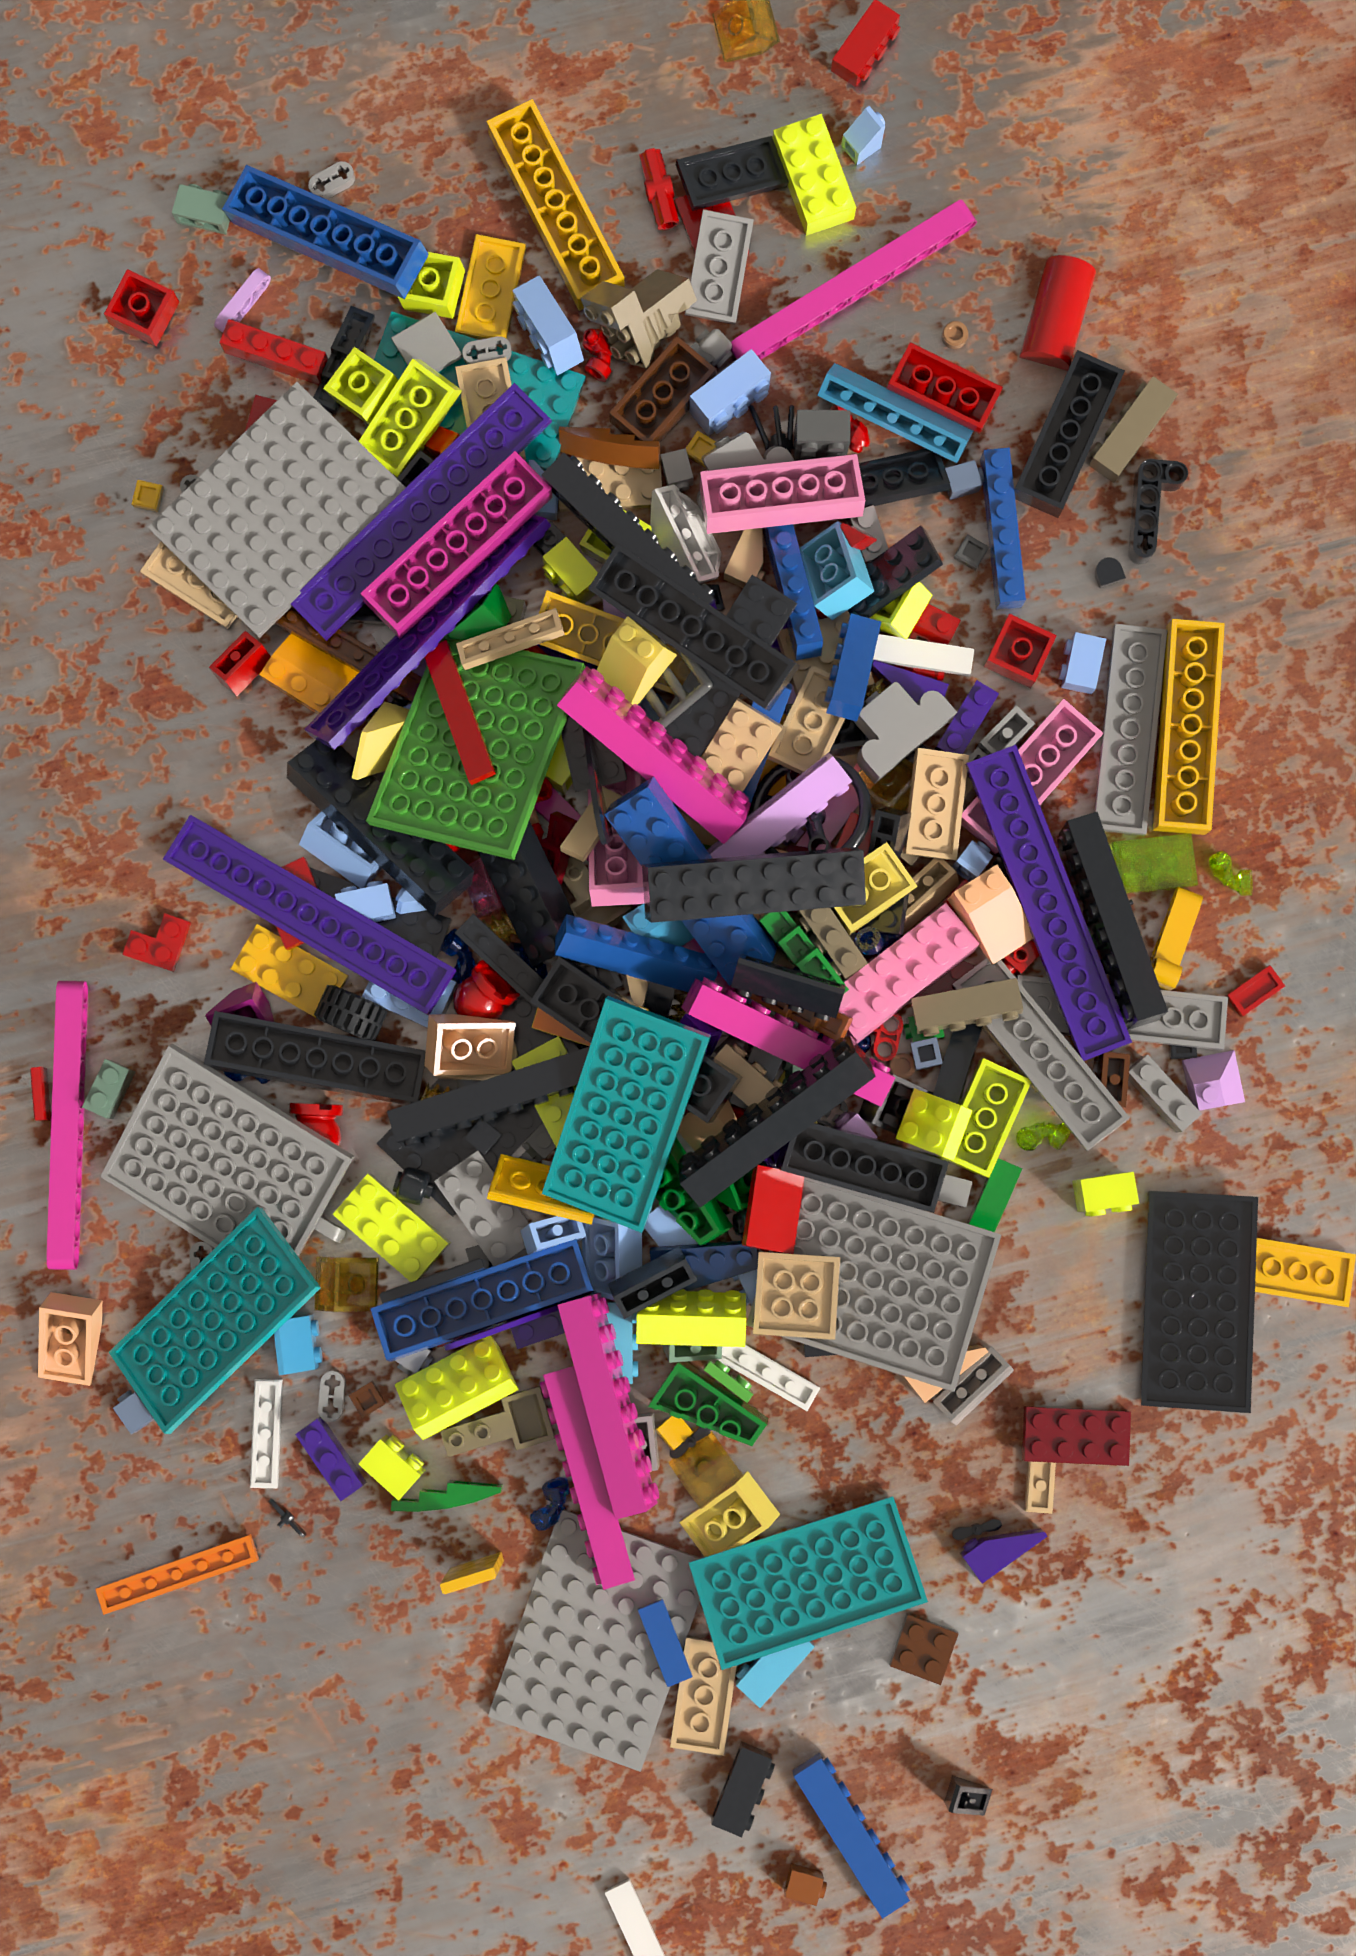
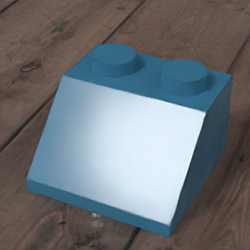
(670, 931)
(297, 1345)

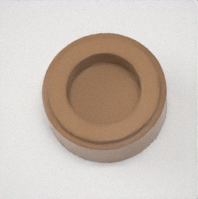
(954, 335)
(902, 1065)

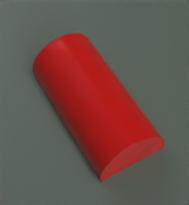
(1058, 311)
(944, 388)

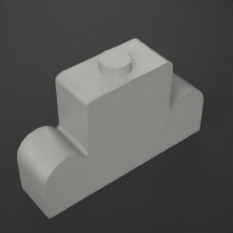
(740, 452)
(898, 727)

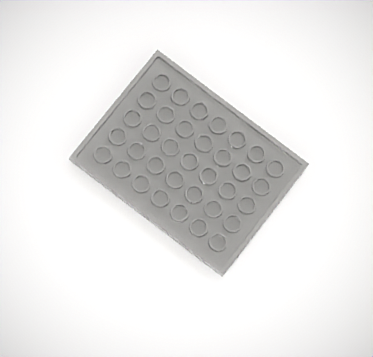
(276, 508)
(217, 1152)
(904, 1281)
(582, 1653)

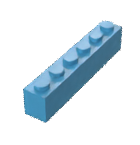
(894, 412)

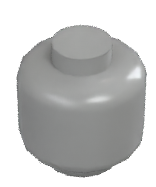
(715, 344)

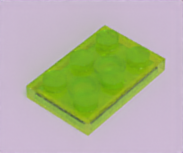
(1156, 863)

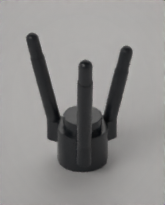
(779, 438)

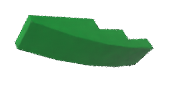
(797, 946)
(995, 1196)
(457, 1494)

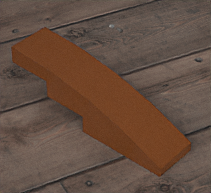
(609, 448)
(833, 1028)

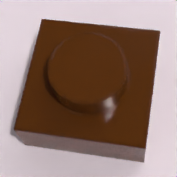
(367, 1399)

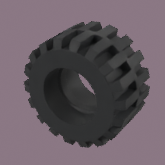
(350, 1013)

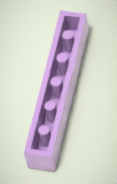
(786, 810)

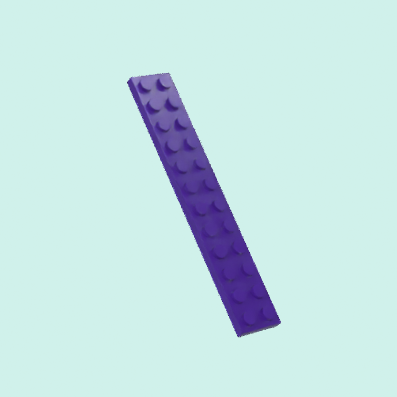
(502, 429)
(404, 654)
(1048, 903)
(310, 915)

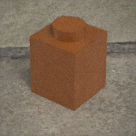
(805, 1884)

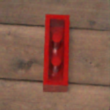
(866, 43)

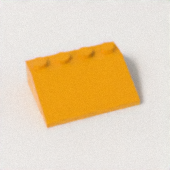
(306, 674)

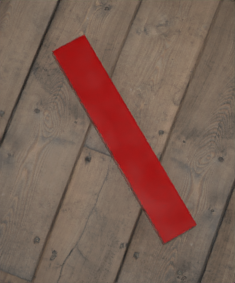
(459, 714)

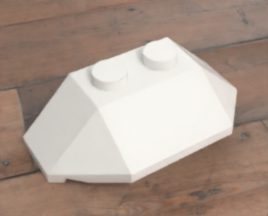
(683, 530)

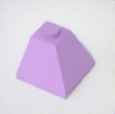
(1213, 1080)

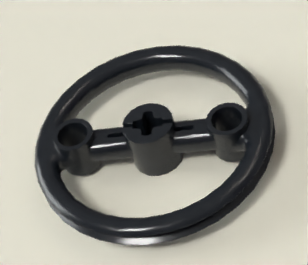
(815, 828)

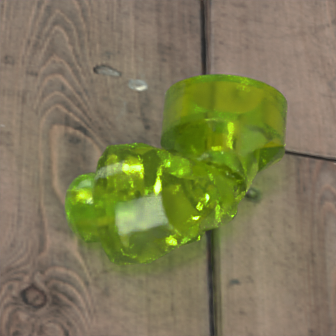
(1221, 867)
(1033, 1135)

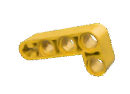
(1174, 937)

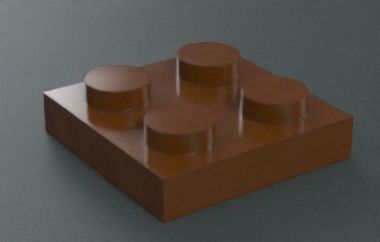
(923, 1649)

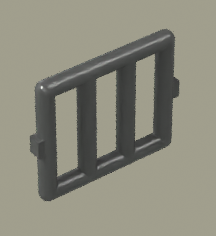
(686, 700)

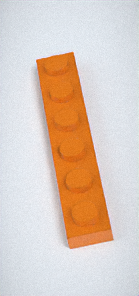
(177, 1574)

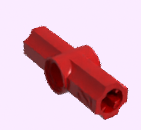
(659, 189)

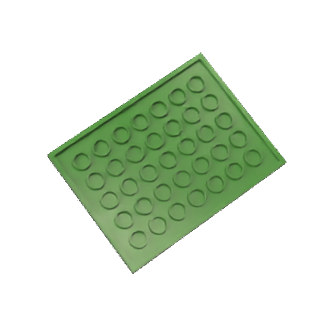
(521, 725)

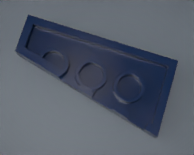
(714, 1260)

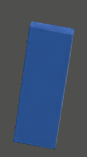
(665, 1642)

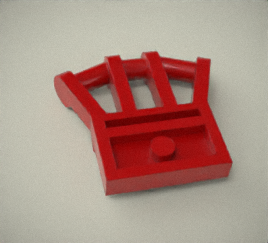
(933, 627)

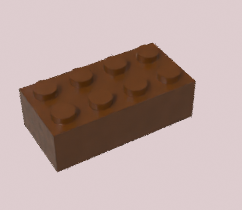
(662, 393)

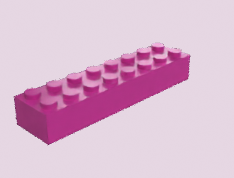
(457, 544)
(654, 753)
(771, 1033)
(609, 1405)
(589, 1488)

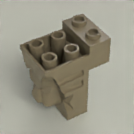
(639, 316)

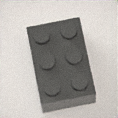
(821, 434)

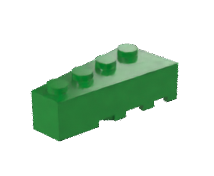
(701, 1223)
(701, 1400)

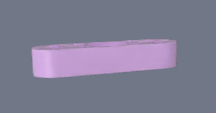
(243, 299)

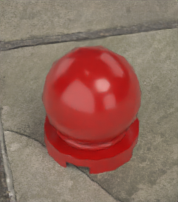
(483, 993)
(319, 1118)

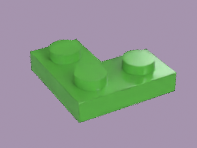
(737, 1385)

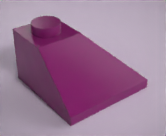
(246, 1002)

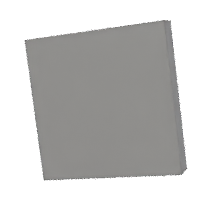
(428, 342)

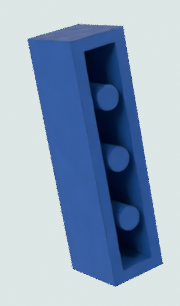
(853, 667)

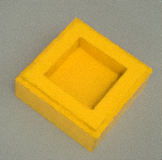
(699, 446)
(147, 495)
(674, 1431)

